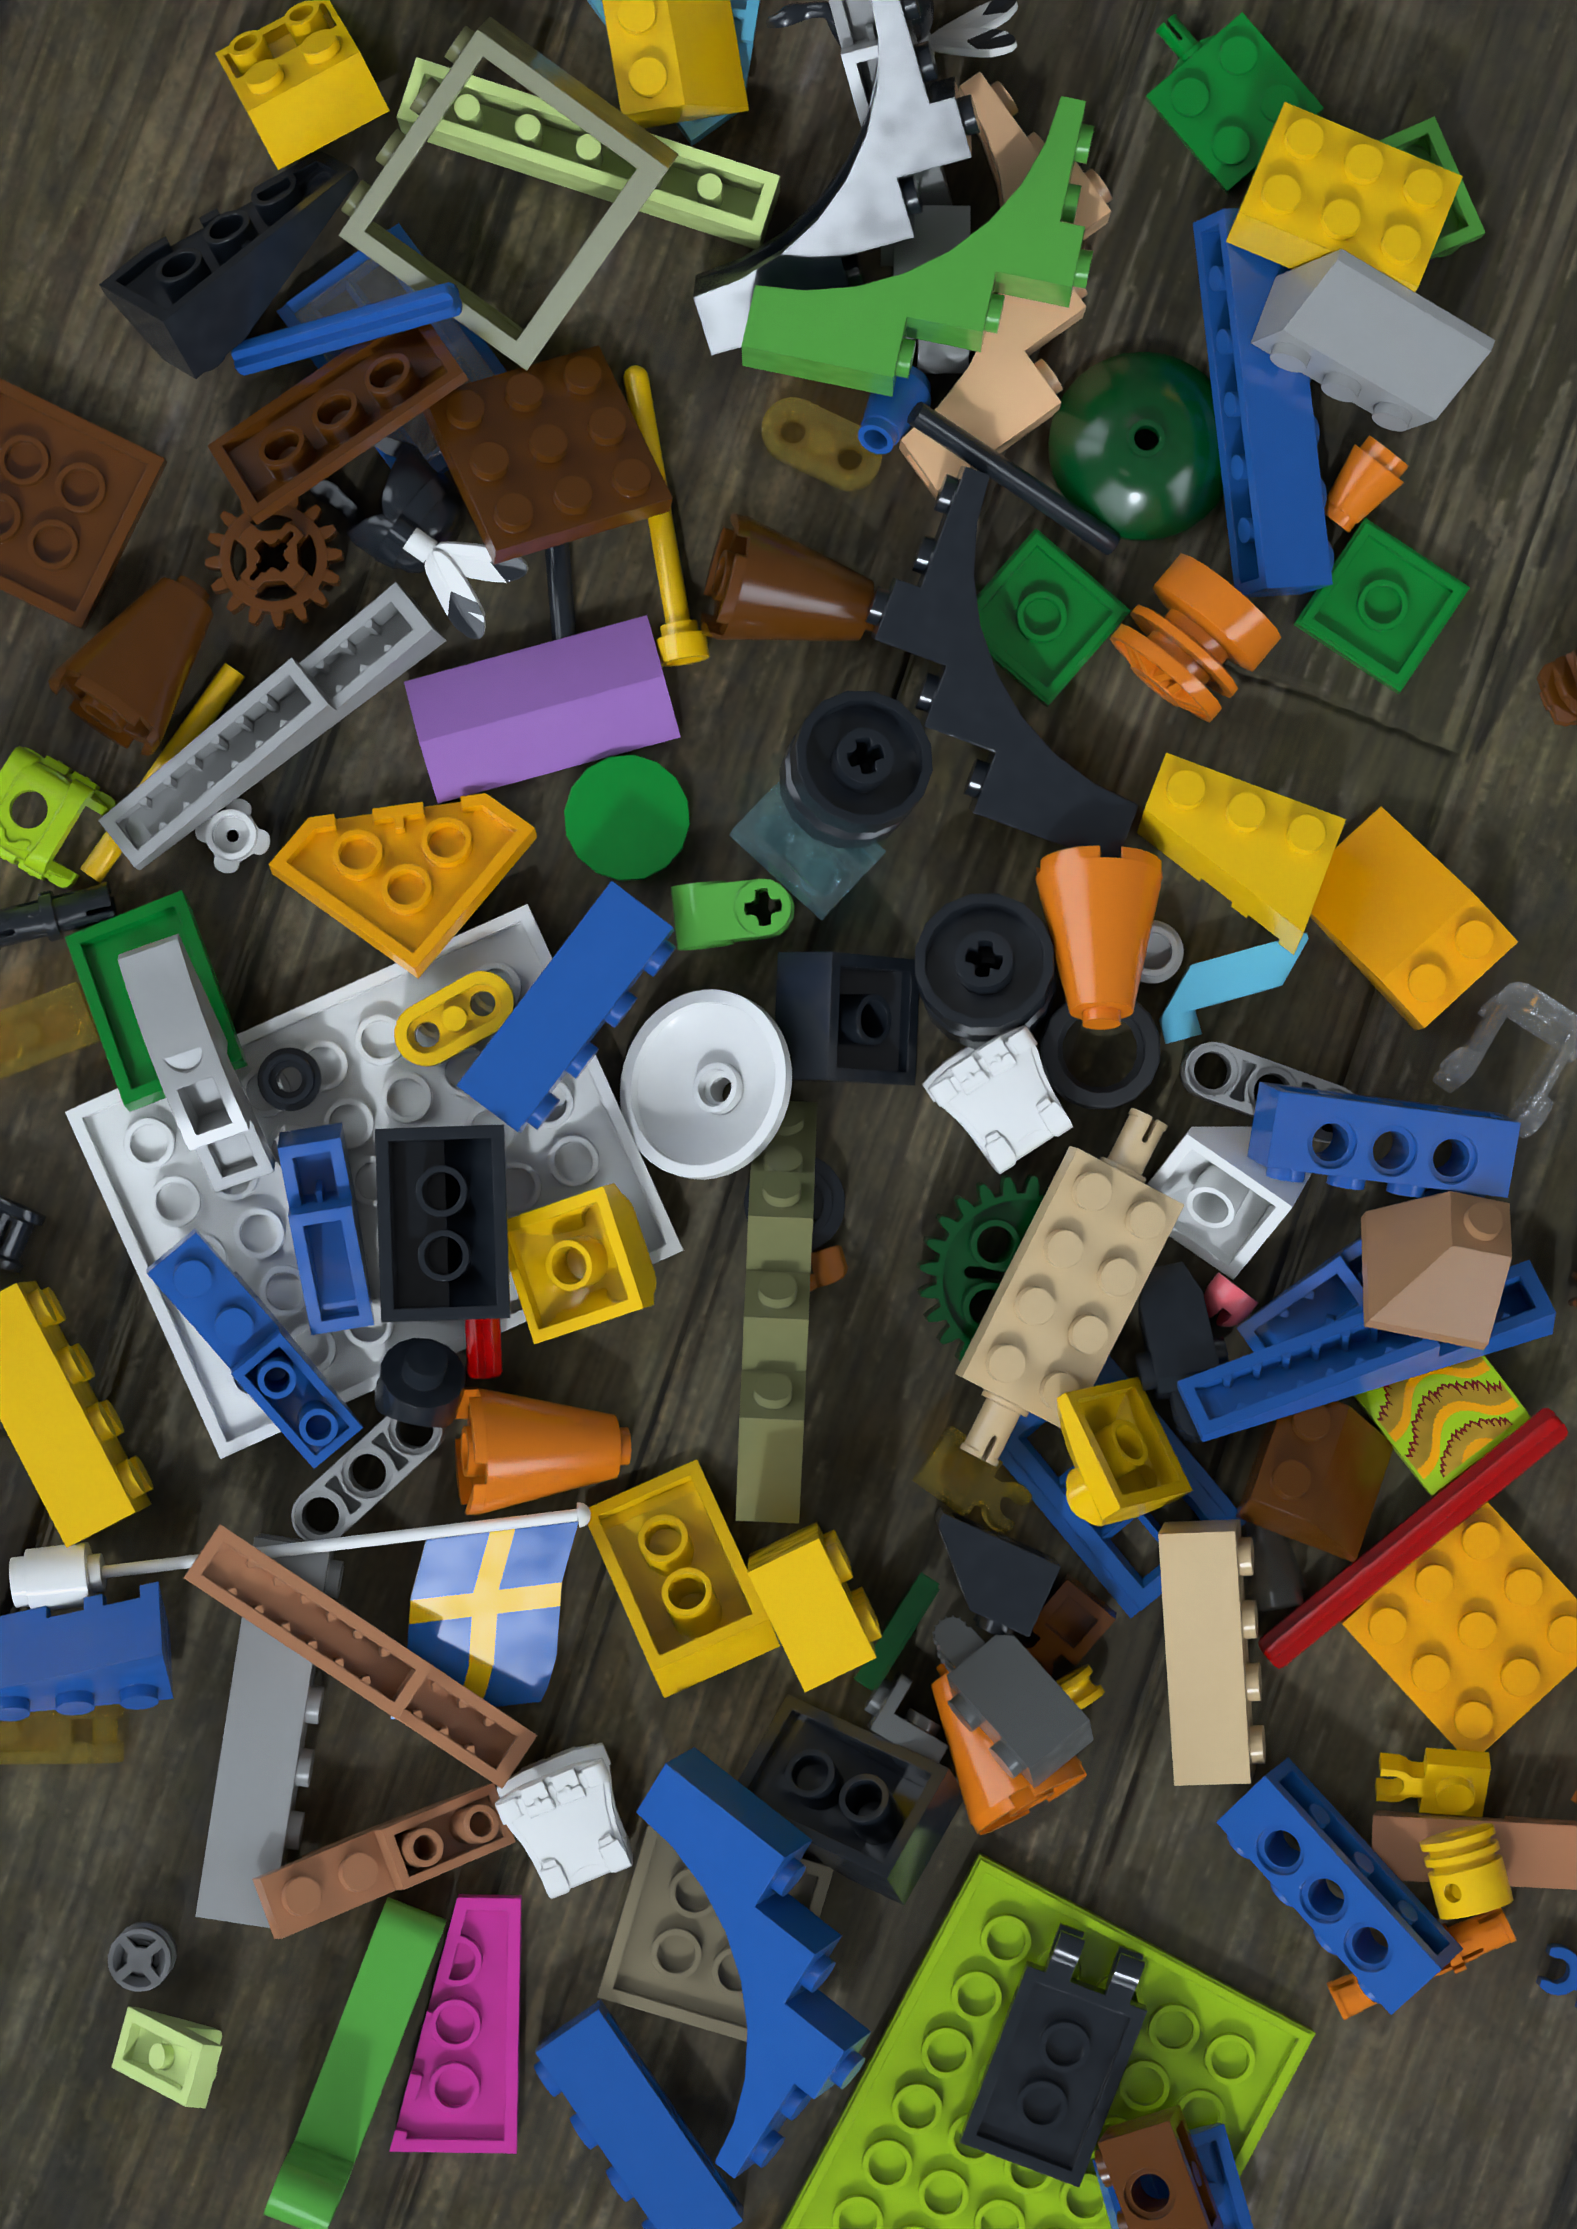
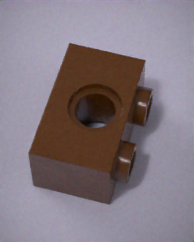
(1160, 2147)

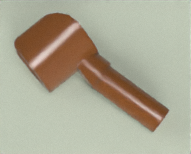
(827, 1266)

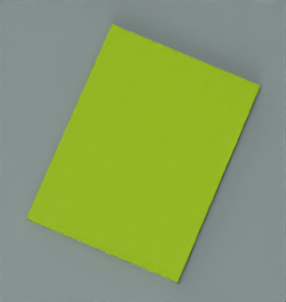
(898, 2138)

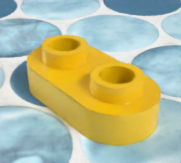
(453, 1015)

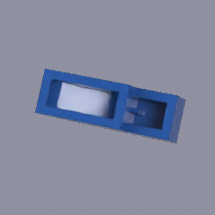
(326, 1228)

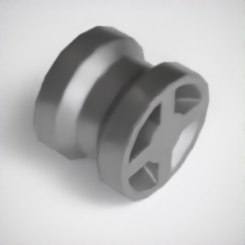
(132, 1964)

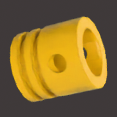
(1466, 1871)

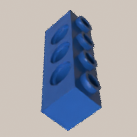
(1290, 1116)
(1371, 1890)

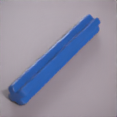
(347, 328)

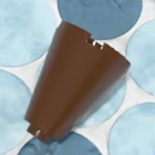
(781, 589)
(138, 664)

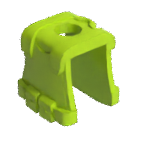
(65, 798)

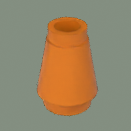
(1363, 483)

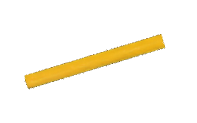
(197, 721)

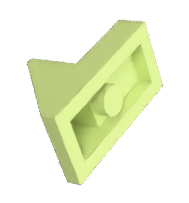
(169, 2055)

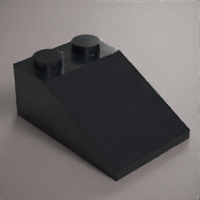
(856, 1795)

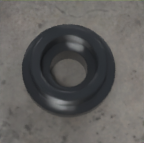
(269, 1079)

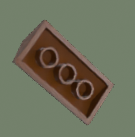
(334, 417)

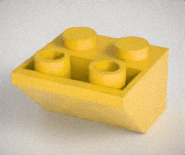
(302, 81)

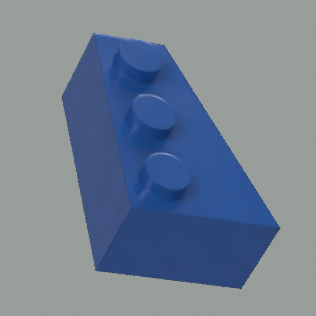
(86, 1657)

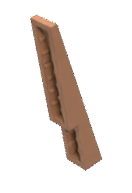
(360, 1656)
(1533, 1849)

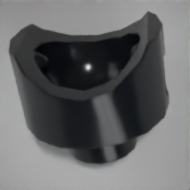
(420, 1383)

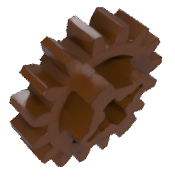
(256, 583)

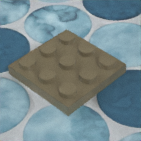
(673, 1948)

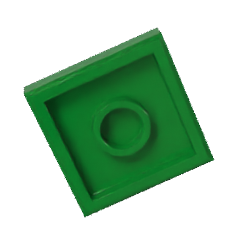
(1382, 606)
(1045, 617)

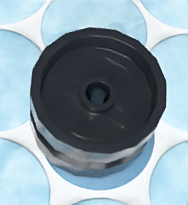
(855, 769)
(978, 935)

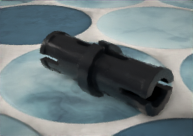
(56, 914)

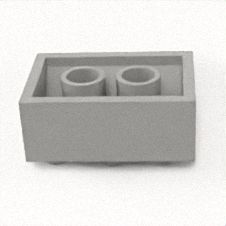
(1369, 340)

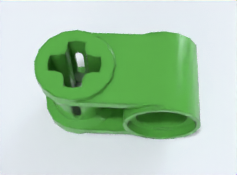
(718, 915)

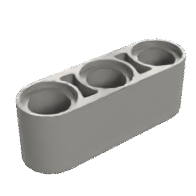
(1242, 1074)
(349, 1496)

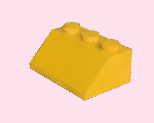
(675, 59)

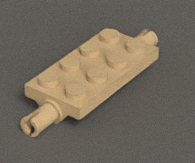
(1068, 1286)

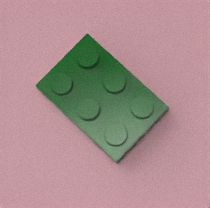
(97, 966)

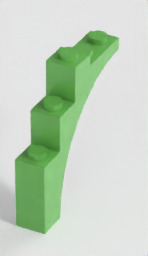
(861, 331)

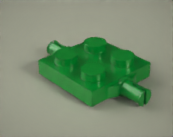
(1226, 96)

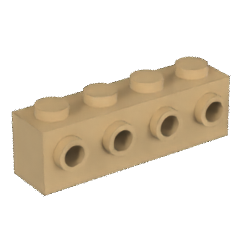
(1208, 1652)

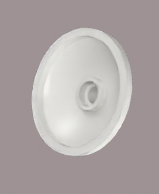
(678, 1078)

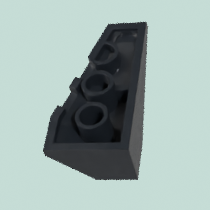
(215, 284)

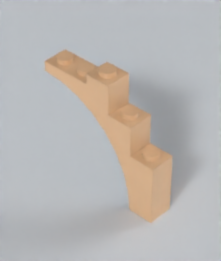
(1002, 389)

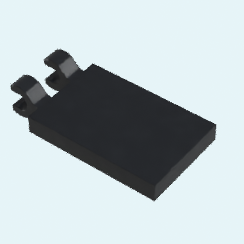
(1057, 2062)

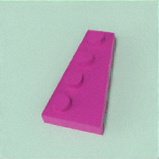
(468, 2051)

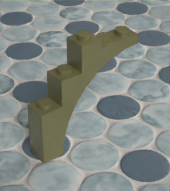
(777, 1321)

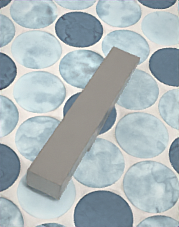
(272, 725)

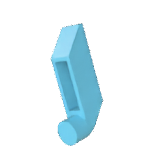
(1222, 981)

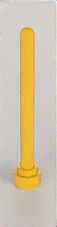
(680, 638)

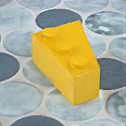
(1243, 842)

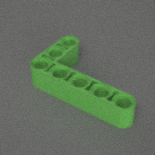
(356, 2067)

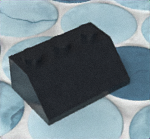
(442, 1223)

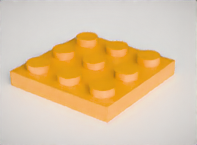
(1472, 1631)

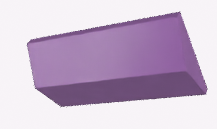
(542, 709)

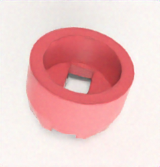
(1233, 1301)

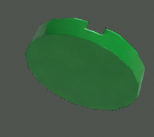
(627, 818)

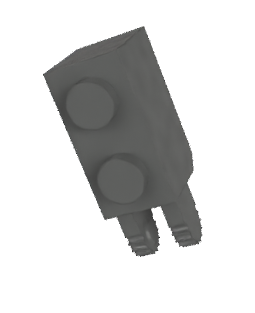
(1011, 1700)

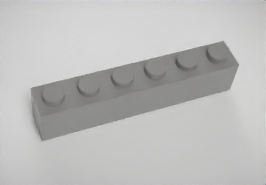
(263, 1757)

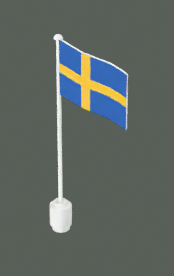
(477, 1606)

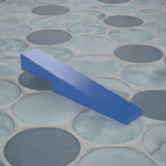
(1348, 1361)

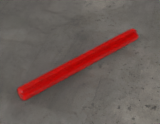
(1413, 1537)

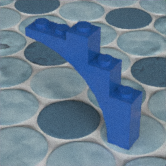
(747, 1866)

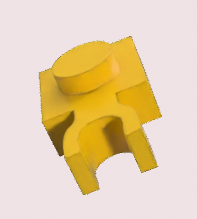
(1443, 1783)

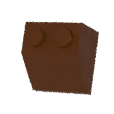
(1317, 1478)

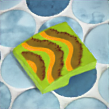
(1445, 1418)

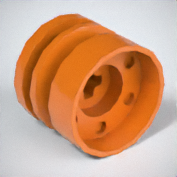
(1201, 630)

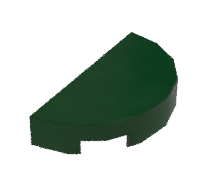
(898, 1630)

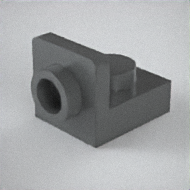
(911, 1731)

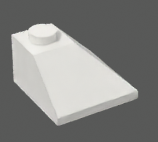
(1224, 1196)

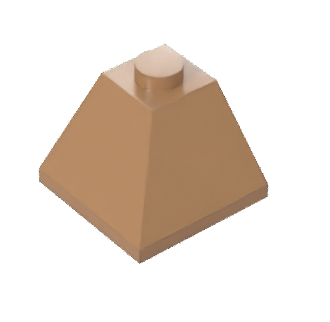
(1436, 1267)

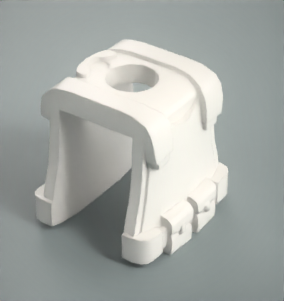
(1000, 1097)
(567, 1817)

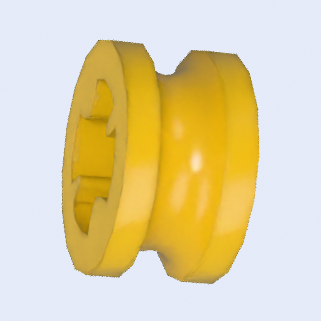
(1079, 1686)

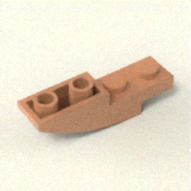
(382, 1860)

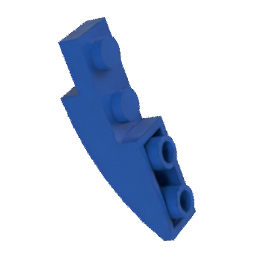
(255, 1347)

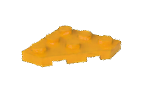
(405, 870)

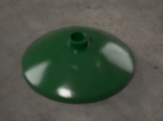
(1105, 472)

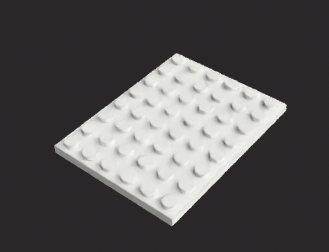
(163, 1193)

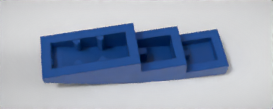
(1316, 1300)

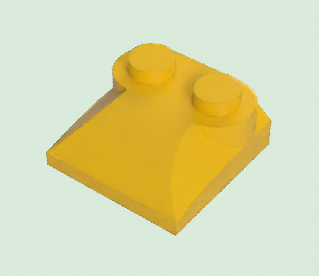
(579, 1262)
(1117, 1454)

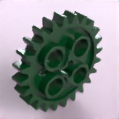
(958, 1250)

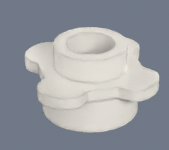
(250, 840)

